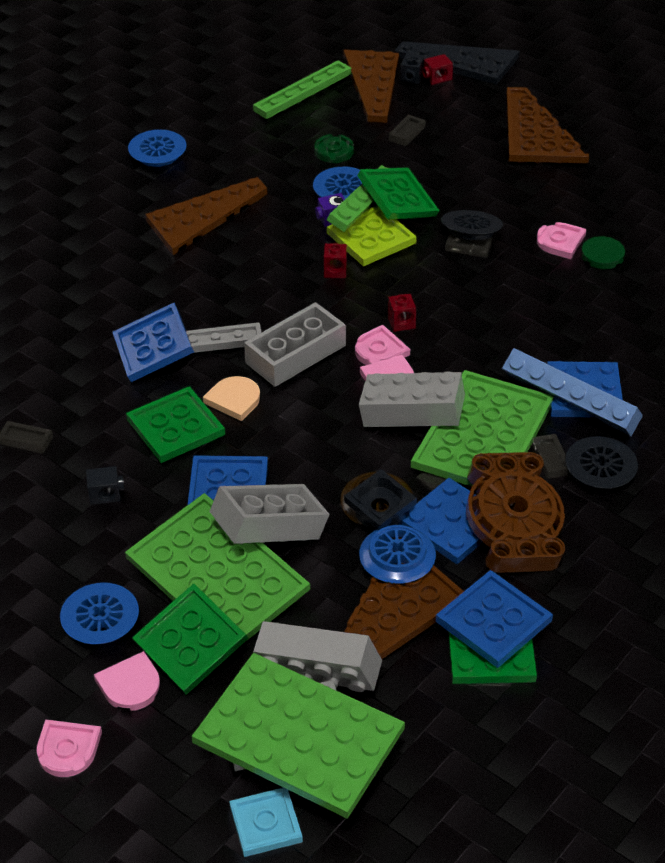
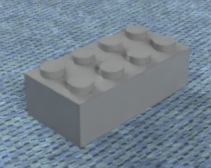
(295, 344)
(412, 399)
(268, 513)
(321, 654)

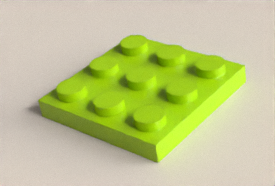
(373, 236)

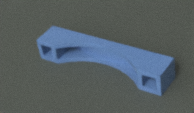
(590, 399)

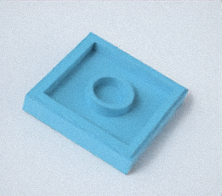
(265, 821)

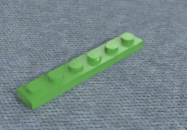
(302, 89)
(351, 208)

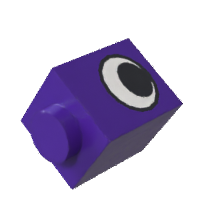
(326, 206)

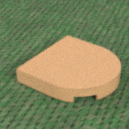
(234, 396)

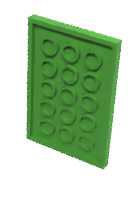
(492, 420)
(239, 578)
(299, 734)

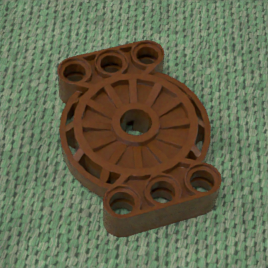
(520, 538)

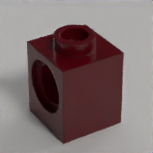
(437, 69)
(335, 260)
(401, 312)

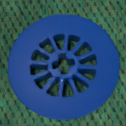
(157, 147)
(336, 181)
(379, 559)
(119, 609)

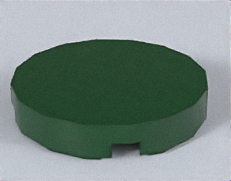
(334, 149)
(603, 252)

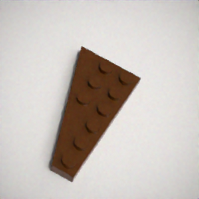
(374, 80)
(198, 216)

